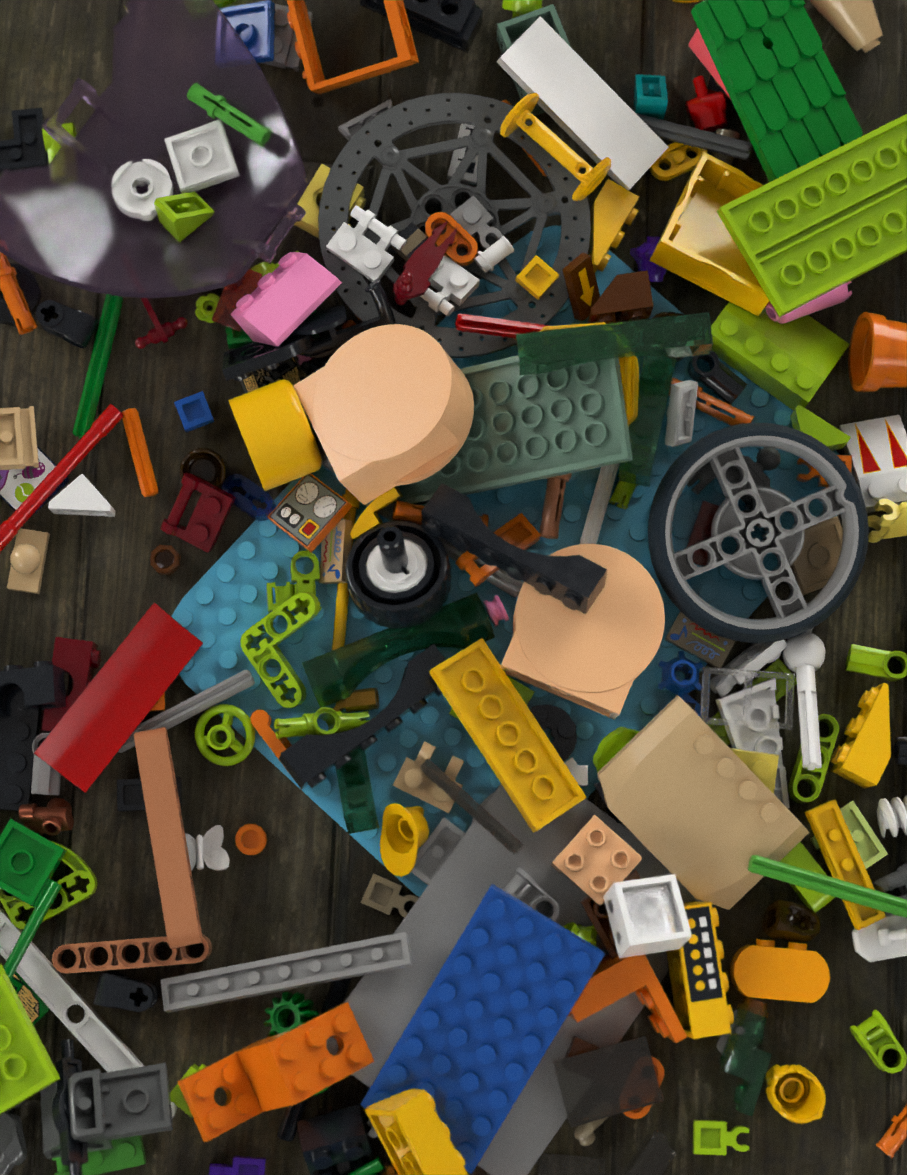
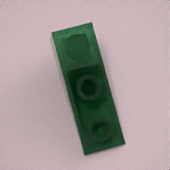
(357, 794)

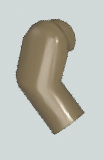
(585, 1132)

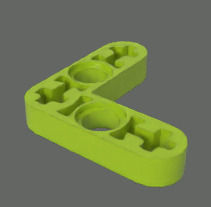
(269, 649)

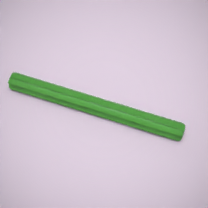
(828, 885)

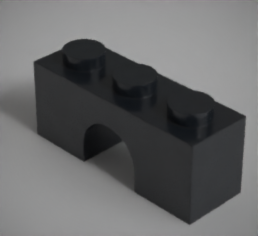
(41, 685)

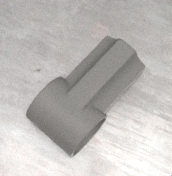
(44, 778)

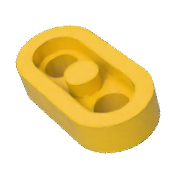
(677, 160)

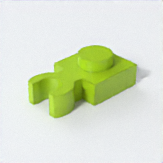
(712, 1137)

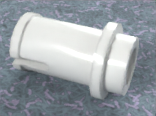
(494, 254)

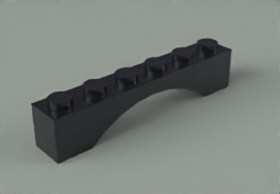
(566, 578)
(316, 754)

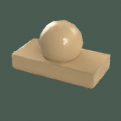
(28, 561)

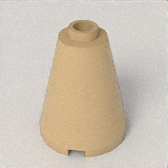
(853, 20)

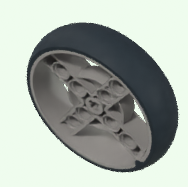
(792, 613)

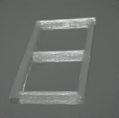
(749, 674)

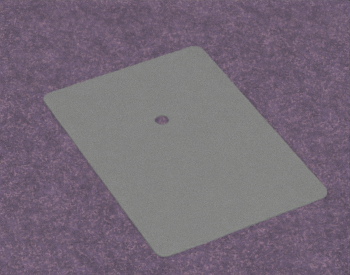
(389, 999)

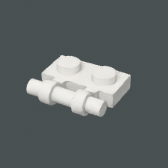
(360, 252)
(452, 284)

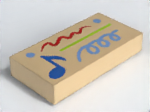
(335, 552)

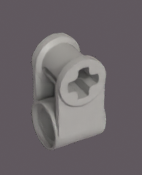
(530, 892)

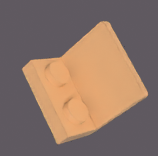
(596, 859)

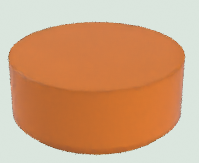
(251, 839)

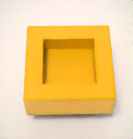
(537, 277)

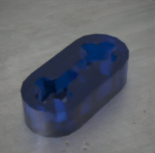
(252, 491)

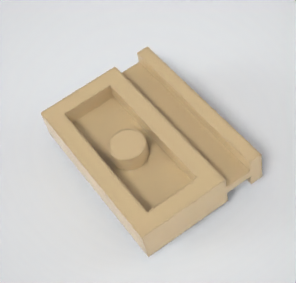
(18, 438)

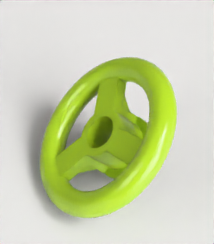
(213, 735)

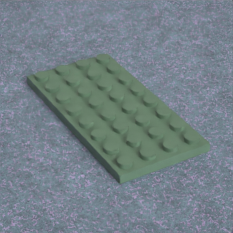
(534, 427)

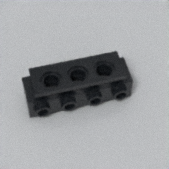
(431, 19)

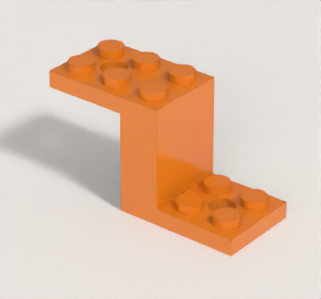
(619, 978)
(276, 1071)

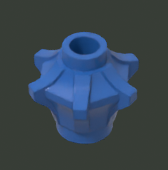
(687, 667)

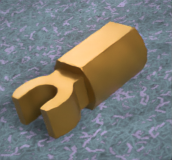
(359, 700)

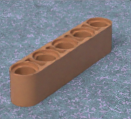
(116, 955)

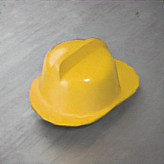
(401, 837)

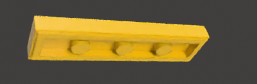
(842, 858)

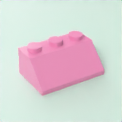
(284, 298)

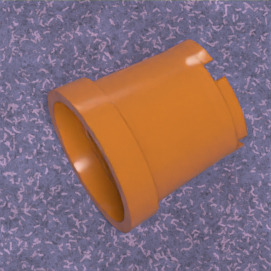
(877, 353)

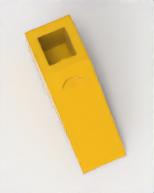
(607, 217)

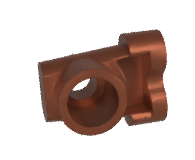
(48, 819)

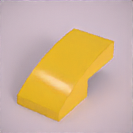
(369, 517)

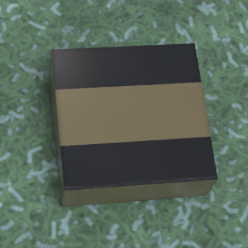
(414, 238)

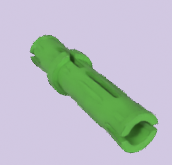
(218, 108)

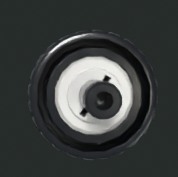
(398, 574)

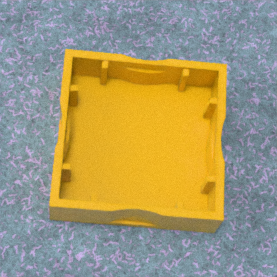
(698, 242)

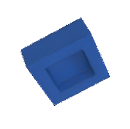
(194, 411)

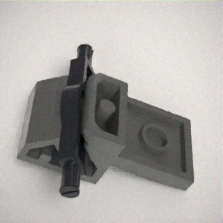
(94, 1108)

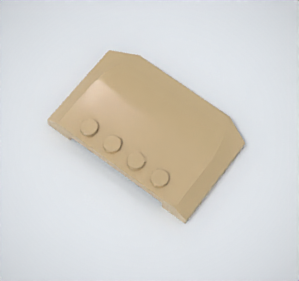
(697, 805)

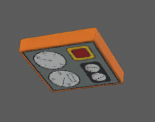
(309, 512)

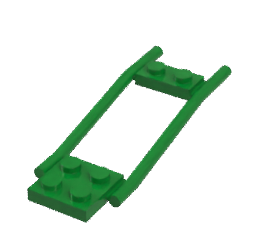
(26, 873)

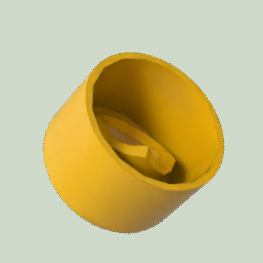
(276, 433)

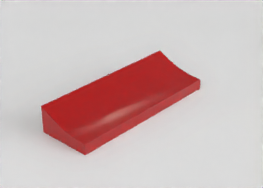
(118, 698)

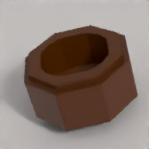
(165, 559)

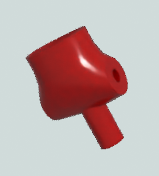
(707, 109)

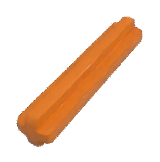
(139, 452)

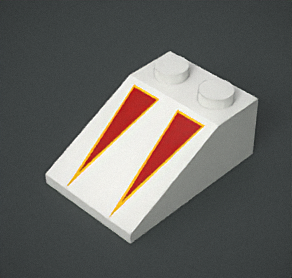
(878, 459)

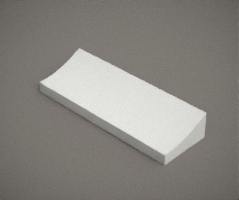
(582, 103)

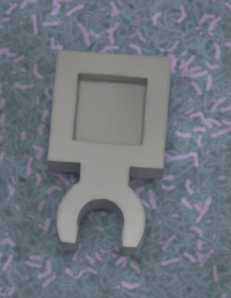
(475, 221)

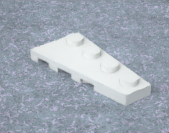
(757, 739)

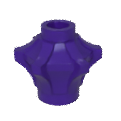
(642, 256)

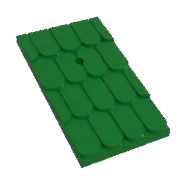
(776, 78)

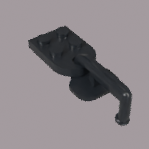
(242, 361)

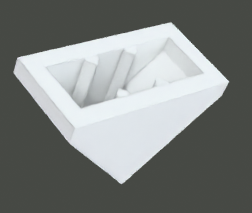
(81, 499)

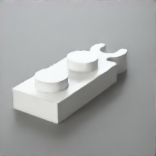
(750, 659)

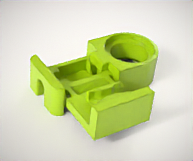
(303, 582)

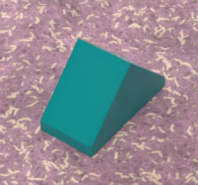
(650, 95)

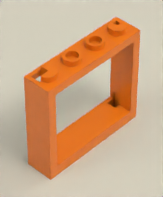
(307, 49)

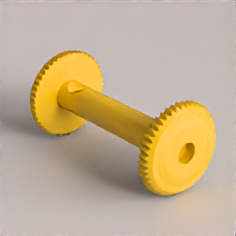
(554, 146)

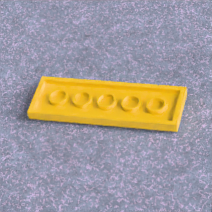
(507, 735)

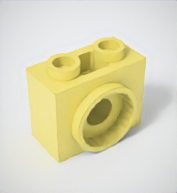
(312, 196)

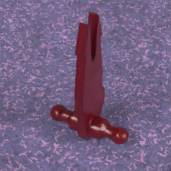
(421, 267)
(161, 331)

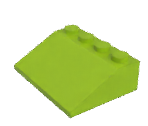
(780, 358)

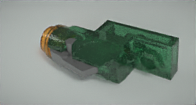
(741, 1052)

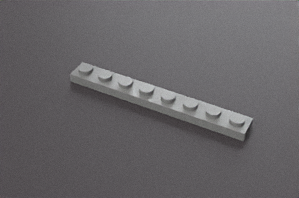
(287, 972)

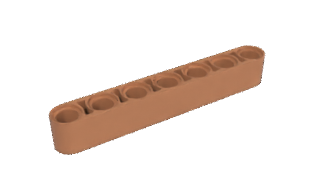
(168, 838)

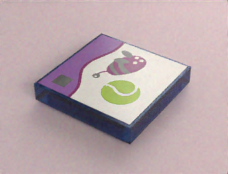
(20, 483)

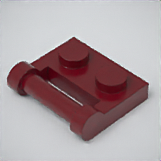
(207, 516)

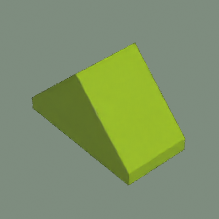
(182, 213)
(818, 428)

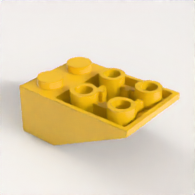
(868, 740)

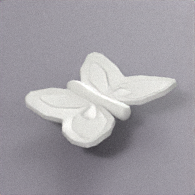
(208, 850)

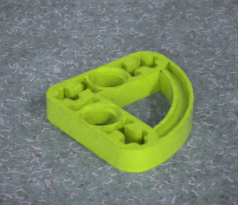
(13, 905)

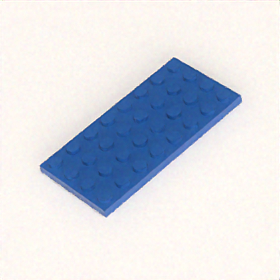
(489, 1019)

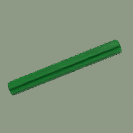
(98, 365)

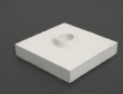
(202, 157)

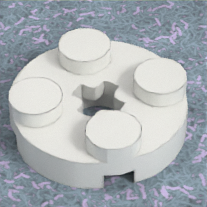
(135, 174)

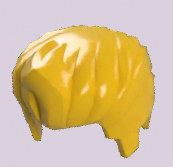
(795, 1093)

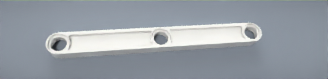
(60, 996)

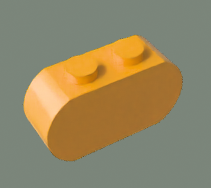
(779, 972)

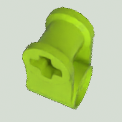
(878, 1041)

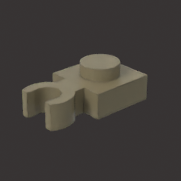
(384, 895)

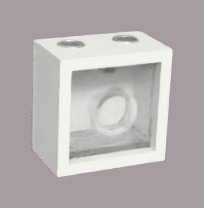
(647, 916)

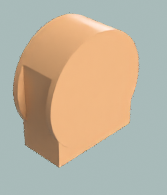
(388, 409)
(594, 653)

